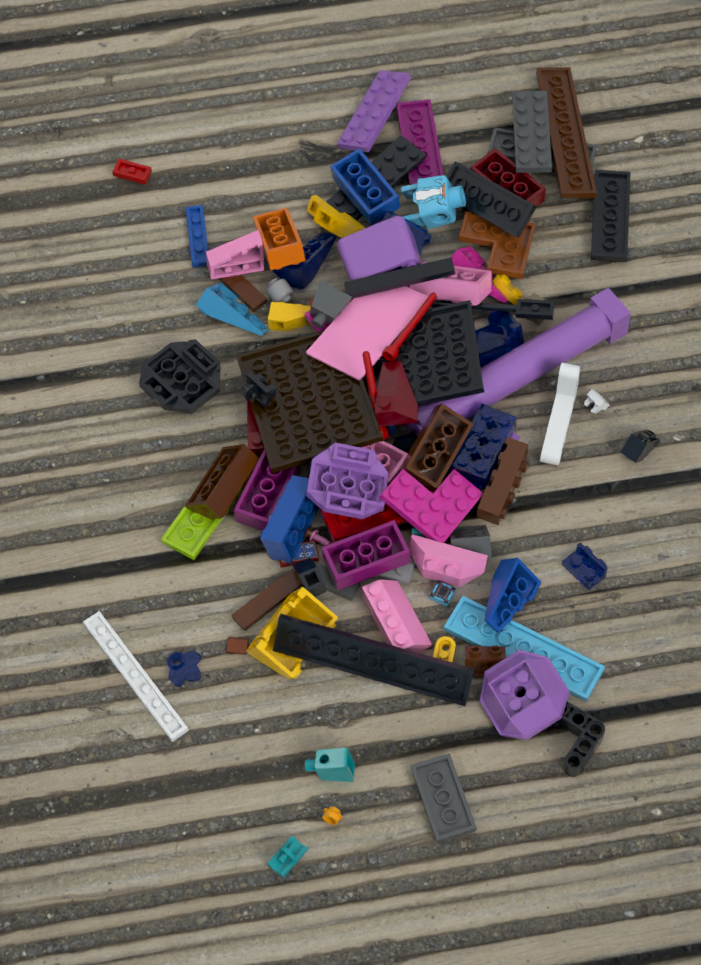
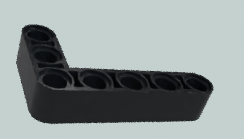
(585, 738)

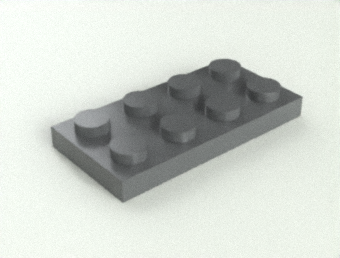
(443, 798)

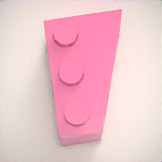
(236, 257)

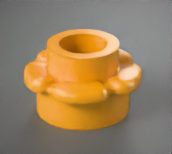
(332, 815)

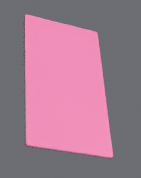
(366, 325)

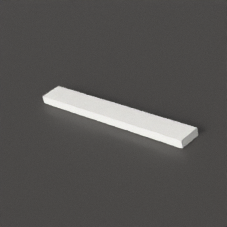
(135, 676)

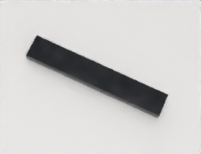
(400, 278)

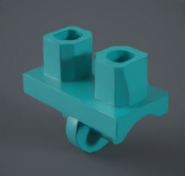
(287, 856)

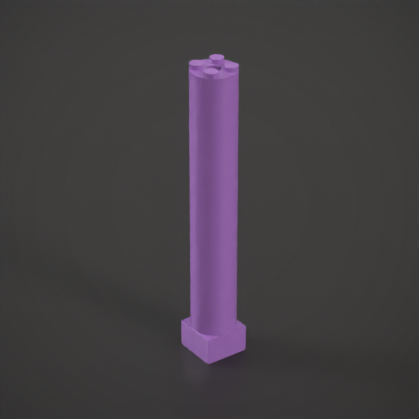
(601, 320)

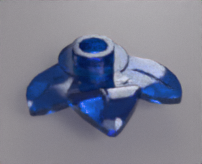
(185, 669)

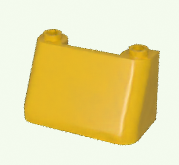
(299, 605)

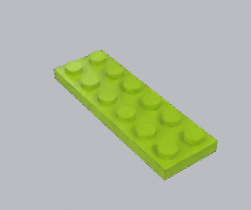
(192, 531)

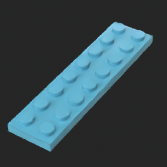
(576, 670)

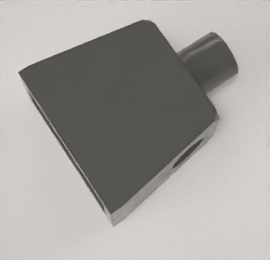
(328, 304)

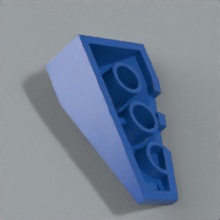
(510, 589)

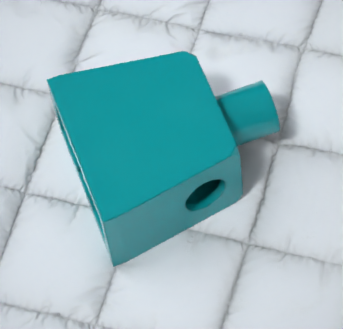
(332, 765)

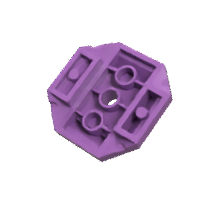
(351, 467)
(540, 705)

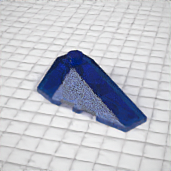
(315, 252)

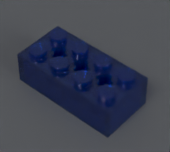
(483, 445)

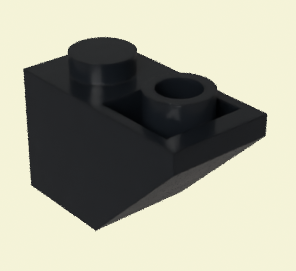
(639, 445)
(310, 577)

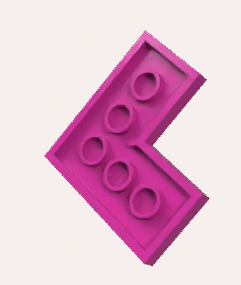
(436, 512)

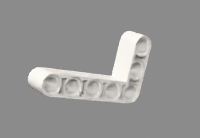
(560, 414)

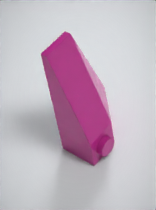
(470, 258)

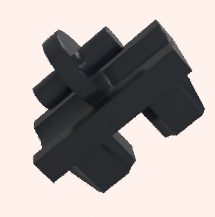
(256, 389)

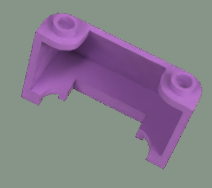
(379, 249)

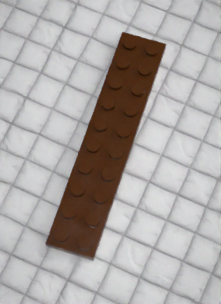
(566, 134)

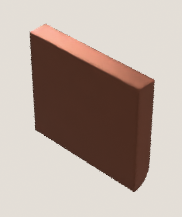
(237, 645)

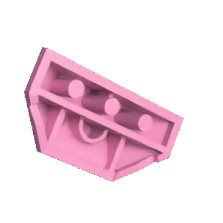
(446, 562)

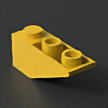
(287, 316)

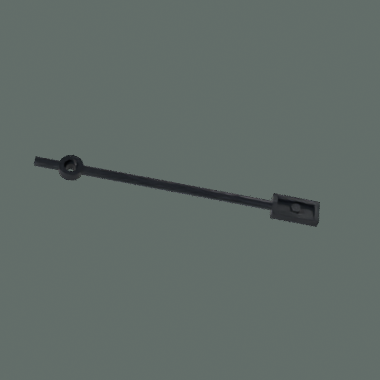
(524, 309)

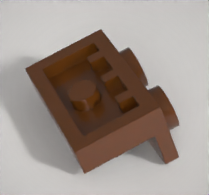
(483, 658)

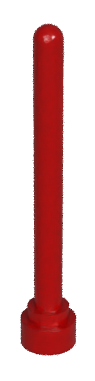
(390, 352)
(372, 387)

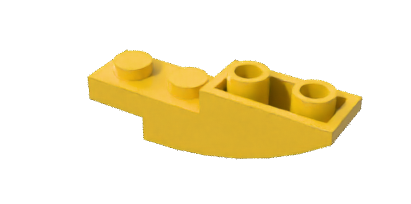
(332, 220)

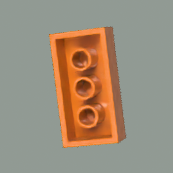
(279, 238)

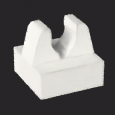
(599, 402)

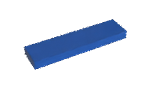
(197, 235)

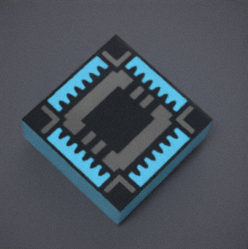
(442, 593)

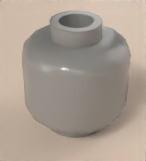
(279, 290)

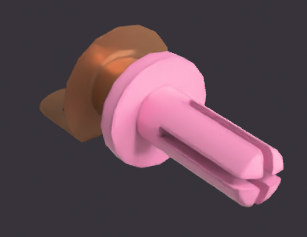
(313, 535)

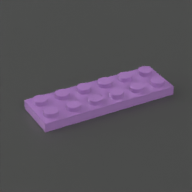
(374, 111)

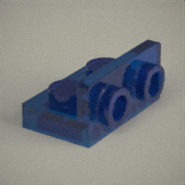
(585, 566)

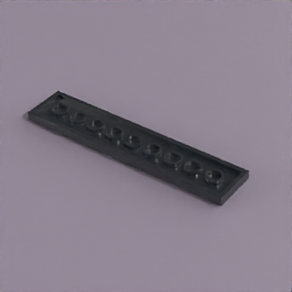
(373, 660)

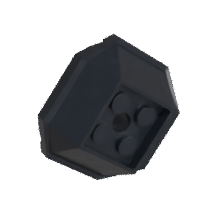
(184, 362)

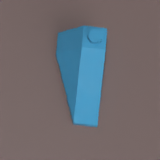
(223, 305)

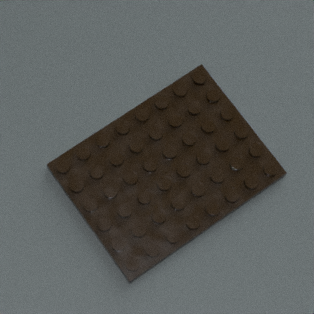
(311, 404)

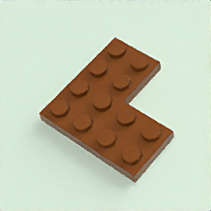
(508, 252)

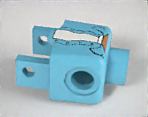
(435, 201)

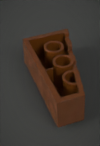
(503, 482)

